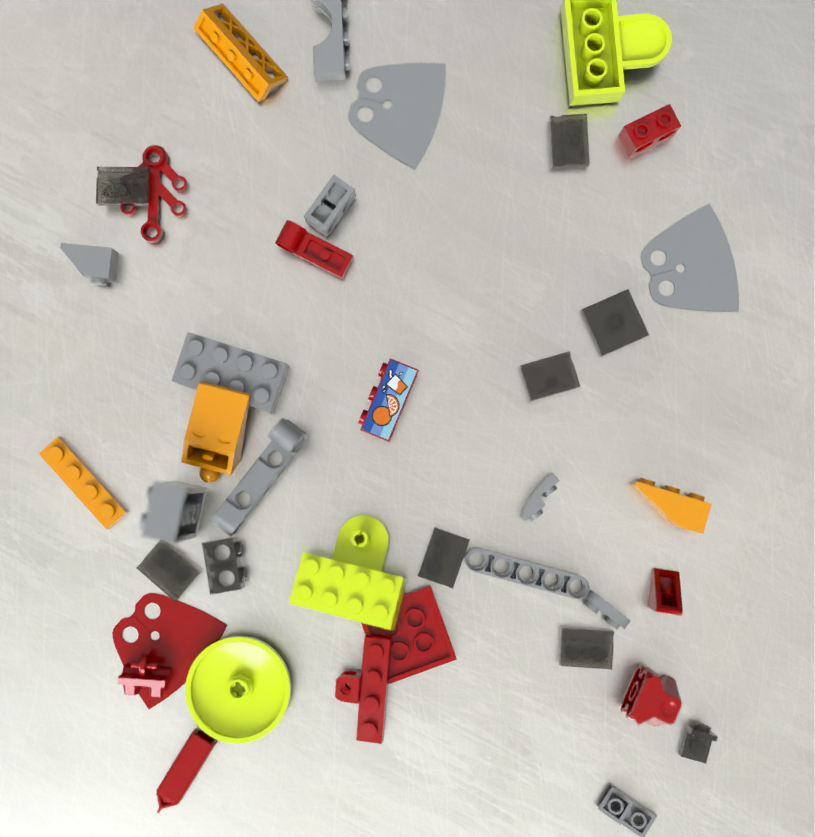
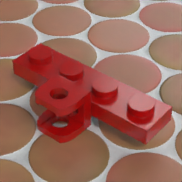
(368, 688)

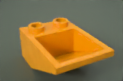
(215, 430)

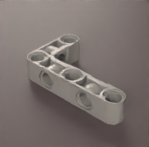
(285, 439)

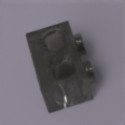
(216, 565)

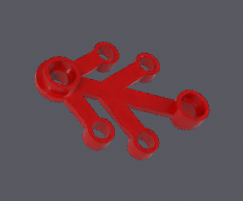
(158, 189)

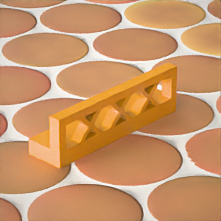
(235, 51)

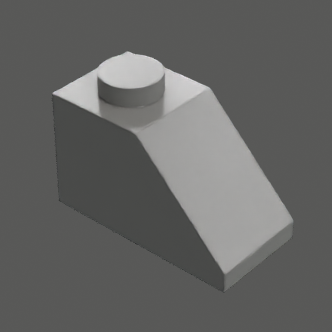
(93, 262)

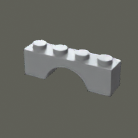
(329, 55)

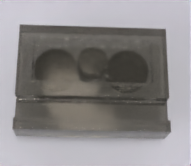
(569, 141)
(123, 186)
(549, 376)
(443, 557)
(168, 570)
(586, 648)

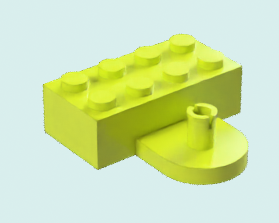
(605, 44)
(354, 579)

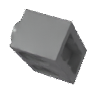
(330, 205)

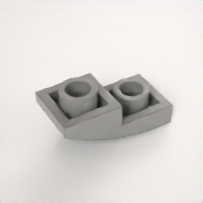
(533, 504)
(627, 812)

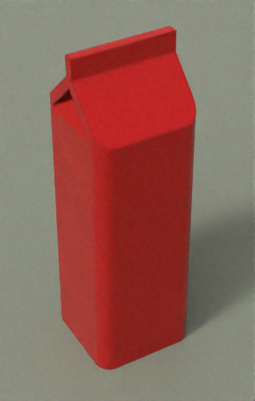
(185, 769)

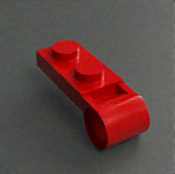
(314, 249)

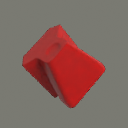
(651, 698)

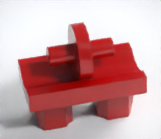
(144, 674)

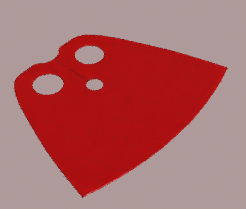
(182, 637)

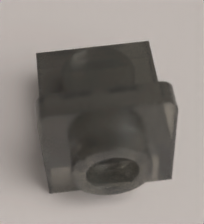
(697, 742)

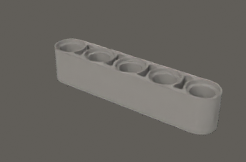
(537, 579)

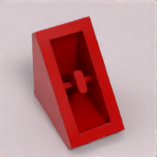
(665, 592)

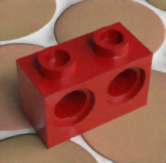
(649, 130)

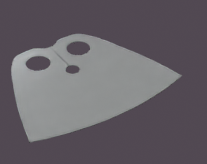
(416, 105)
(709, 271)

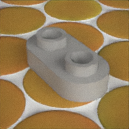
(614, 617)

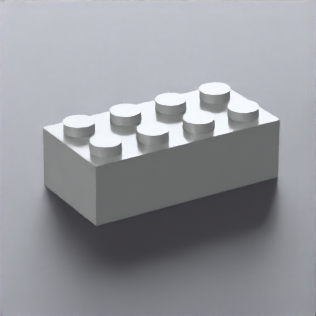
(231, 368)
(172, 511)

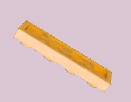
(83, 482)

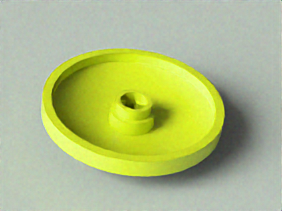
(238, 689)

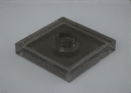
(614, 322)

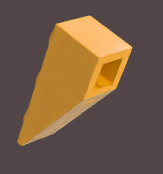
(679, 510)

